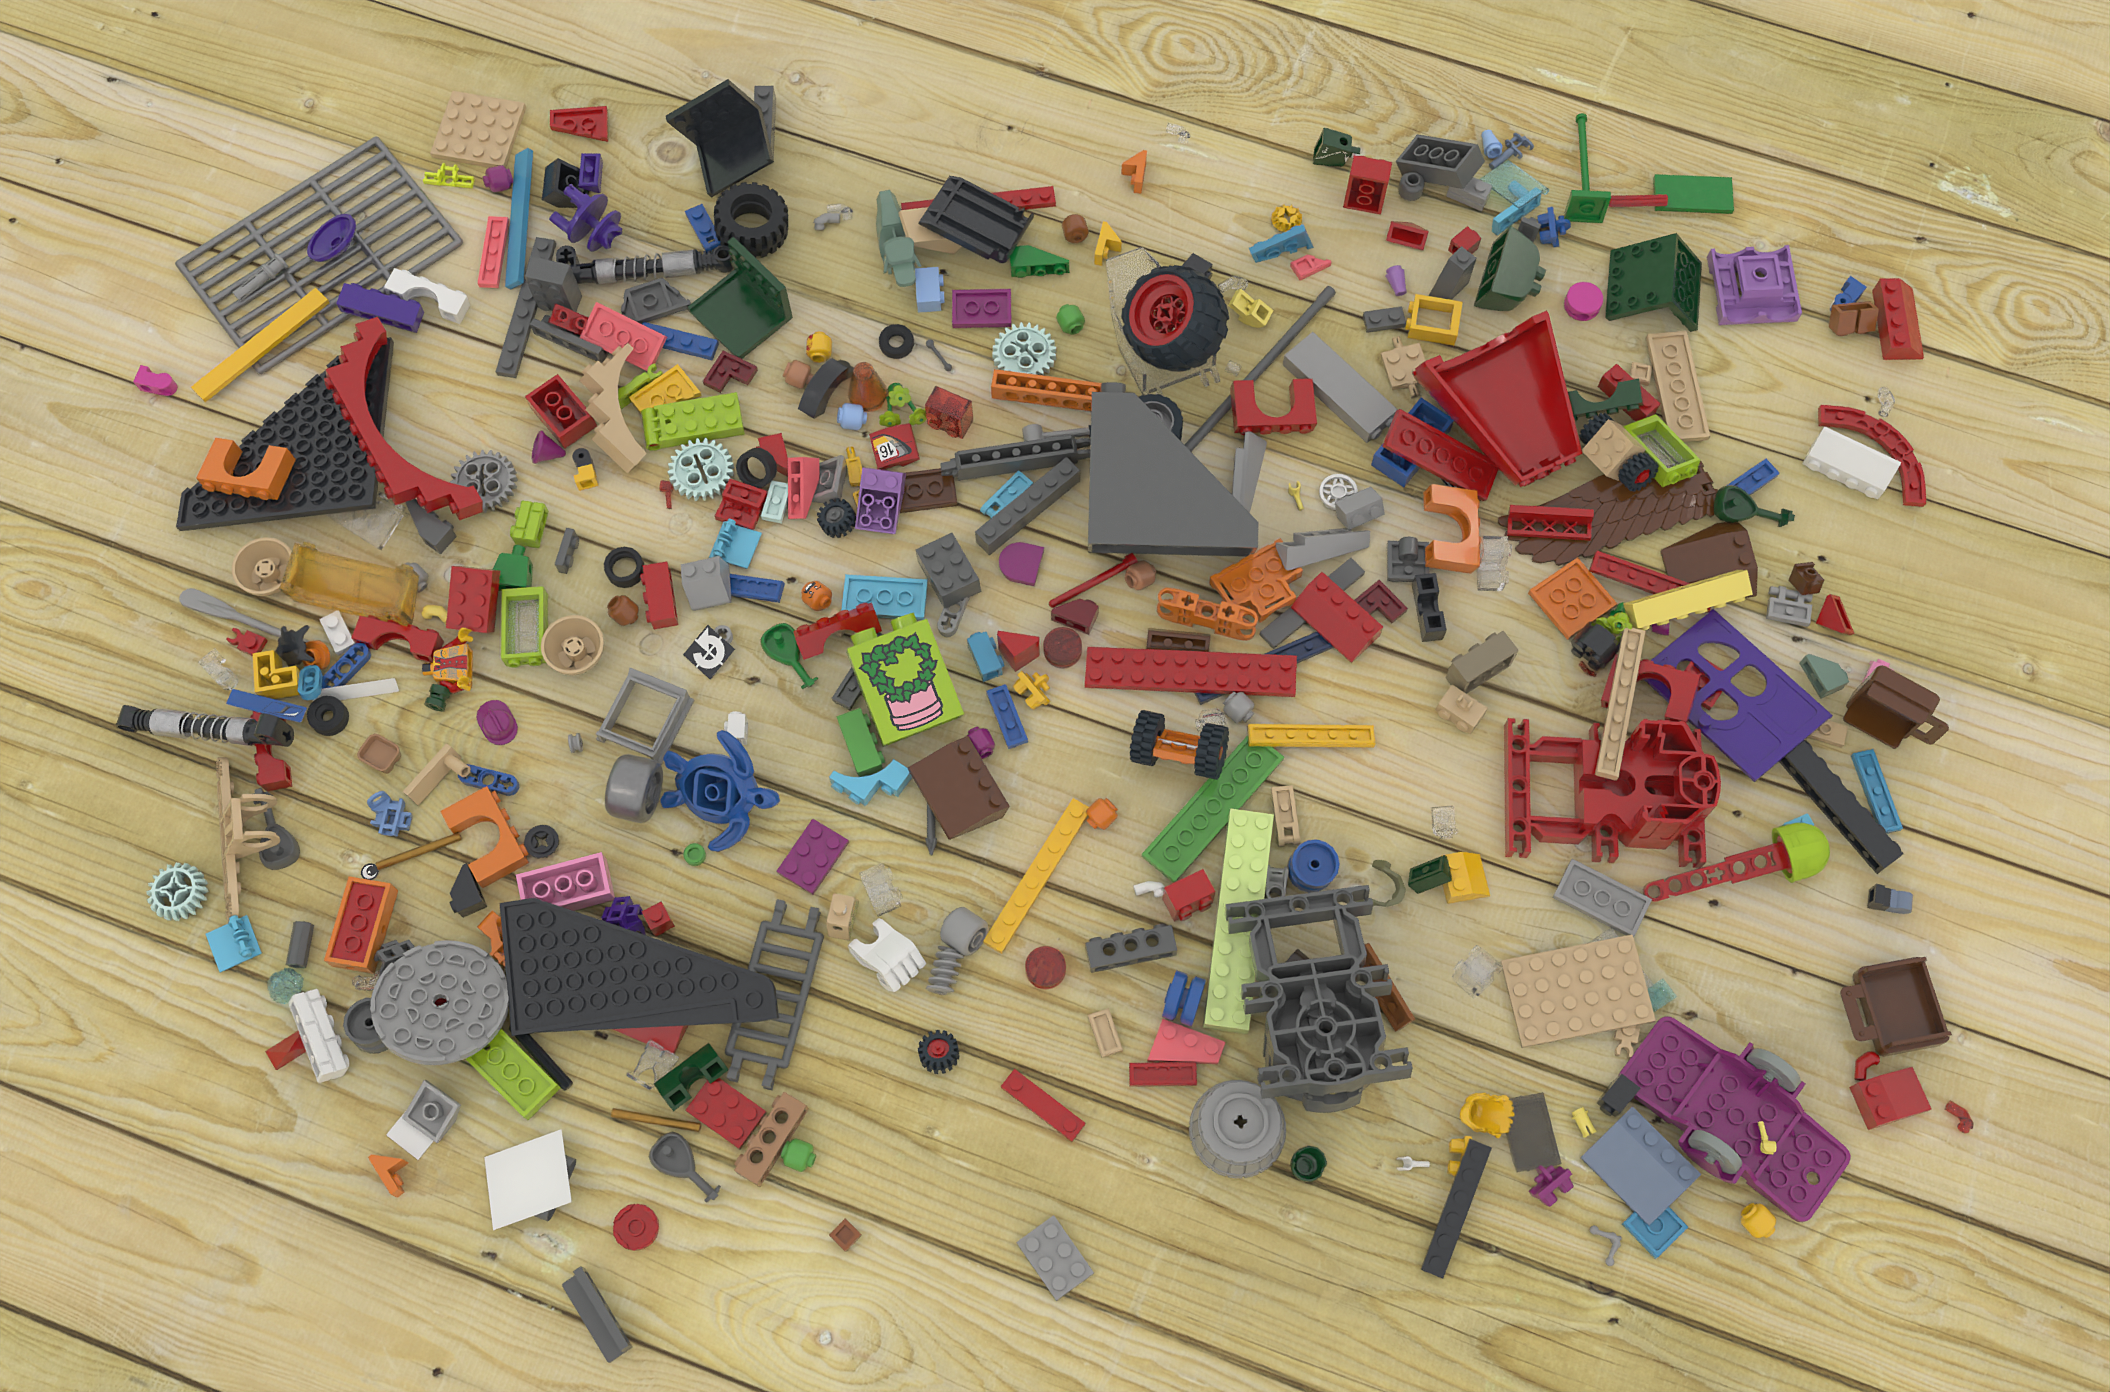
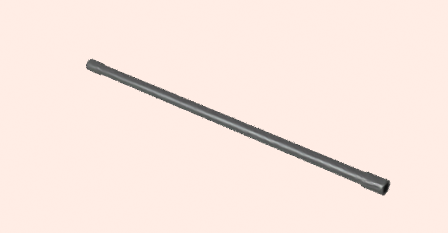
(1321, 300)

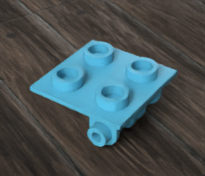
(735, 544)
(233, 943)

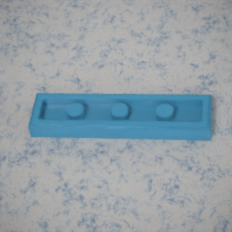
(1876, 790)

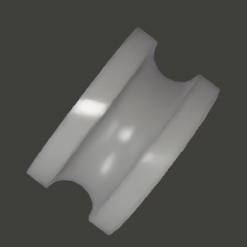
(722, 628)
(575, 742)

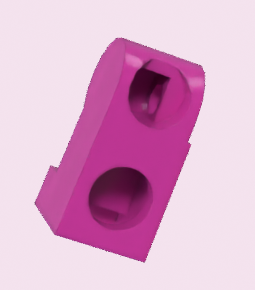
(154, 383)

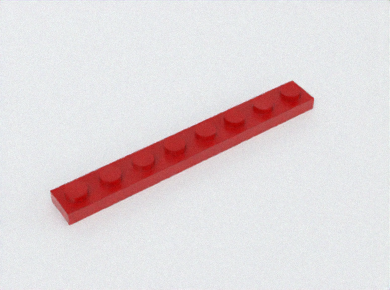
(1024, 198)

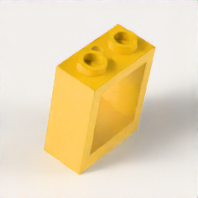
(1430, 333)

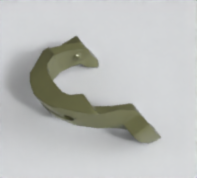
(1399, 894)

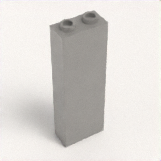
(1340, 387)

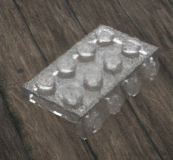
(373, 524)

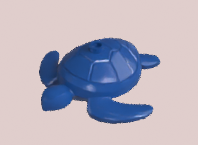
(719, 789)

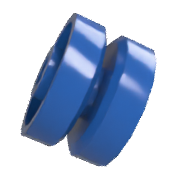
(1325, 866)
(1185, 998)

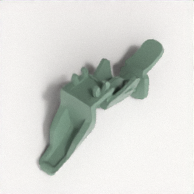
(894, 246)

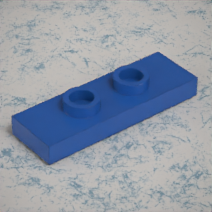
(756, 588)

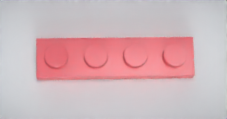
(493, 252)

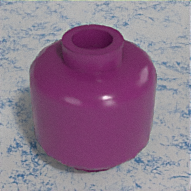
(498, 178)
(982, 741)

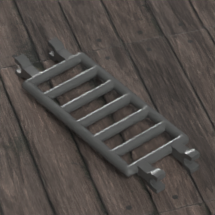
(812, 958)

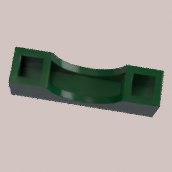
(1626, 396)

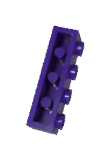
(388, 308)

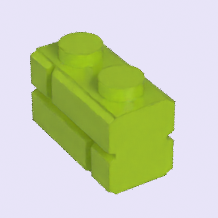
(529, 524)

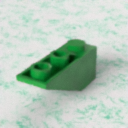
(1033, 261)

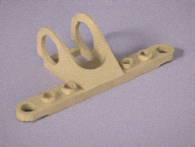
(231, 822)

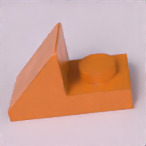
(1136, 168)
(386, 1168)

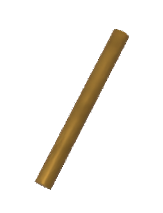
(418, 851)
(656, 1120)

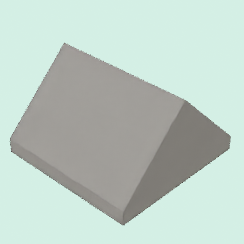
(831, 480)

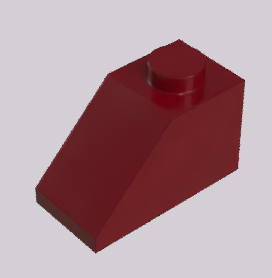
(1077, 615)

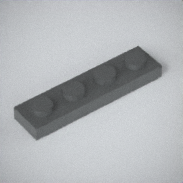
(849, 689)

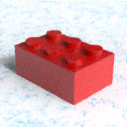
(1367, 184)
(560, 411)
(473, 599)

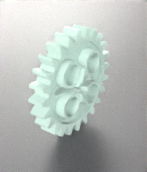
(1024, 351)
(682, 476)

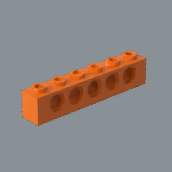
(1043, 390)

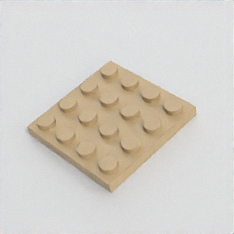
(478, 130)

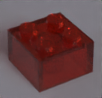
(949, 412)

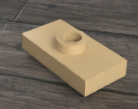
(1831, 733)

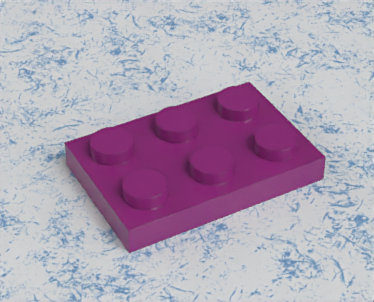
(981, 308)
(812, 856)

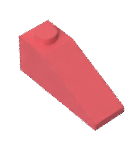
(802, 483)

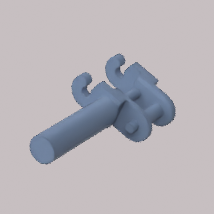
(1512, 149)

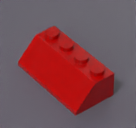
(1897, 320)
(1337, 617)

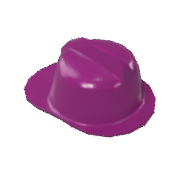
(497, 722)

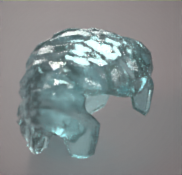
(284, 985)

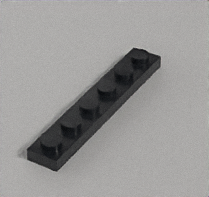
(1456, 1208)

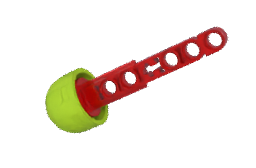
(1796, 850)

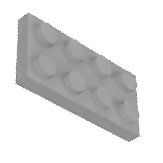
(1602, 898)

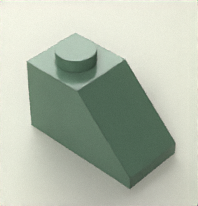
(1824, 675)

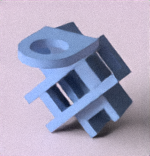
(383, 808)

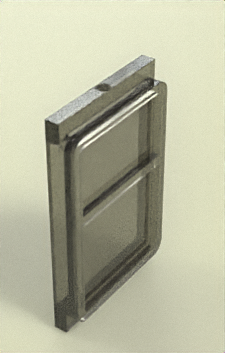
(1532, 1134)

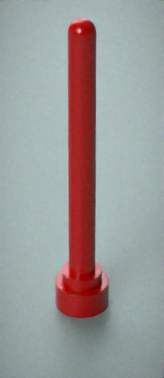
(1129, 560)

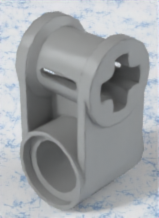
(1276, 881)

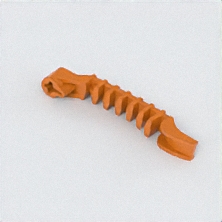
(492, 928)

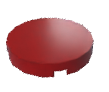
(635, 1227)

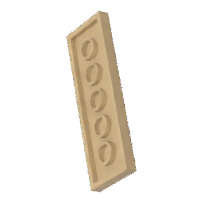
(1678, 385)

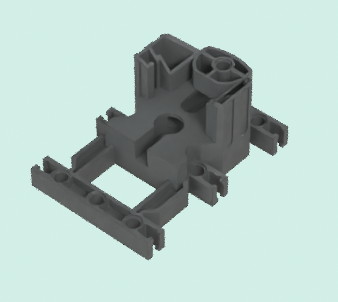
(1320, 1023)

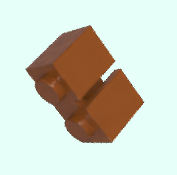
(1853, 317)

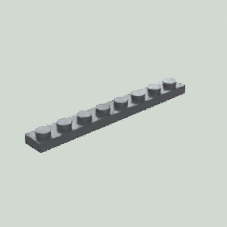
(523, 314)

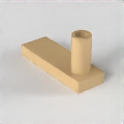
(434, 772)

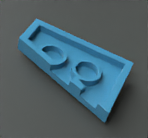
(1285, 242)

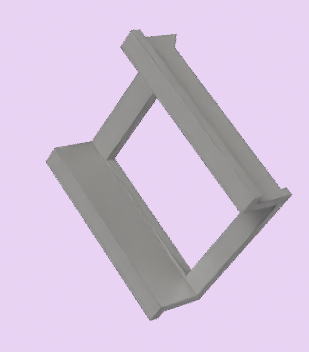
(670, 728)

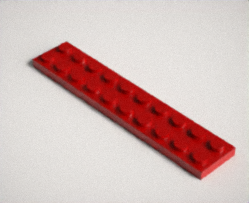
(1191, 671)

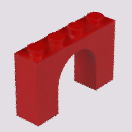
(1250, 418)
(1681, 684)

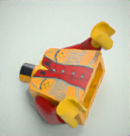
(453, 664)

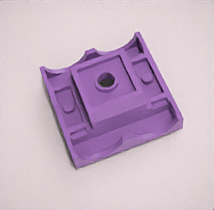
(1762, 299)

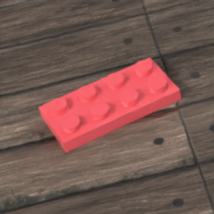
(612, 329)

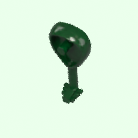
(1736, 505)

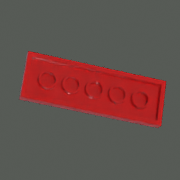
(1440, 454)

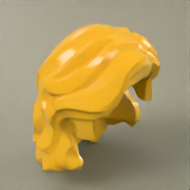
(1487, 1113)

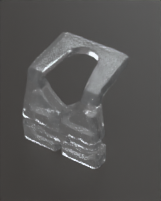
(653, 1058)

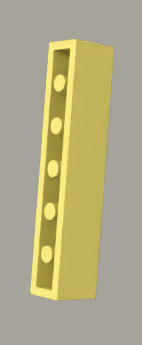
(1688, 598)

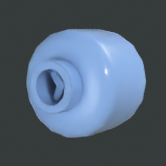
(851, 416)

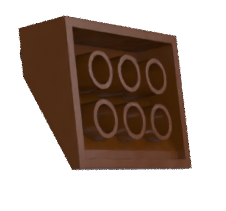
(959, 788)

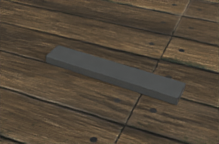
(1290, 621)

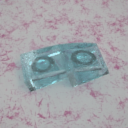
(1660, 994)

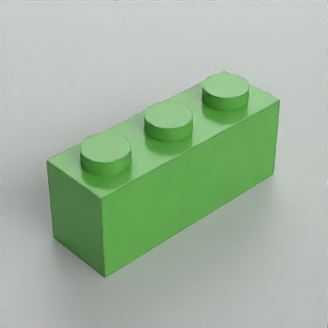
(861, 742)

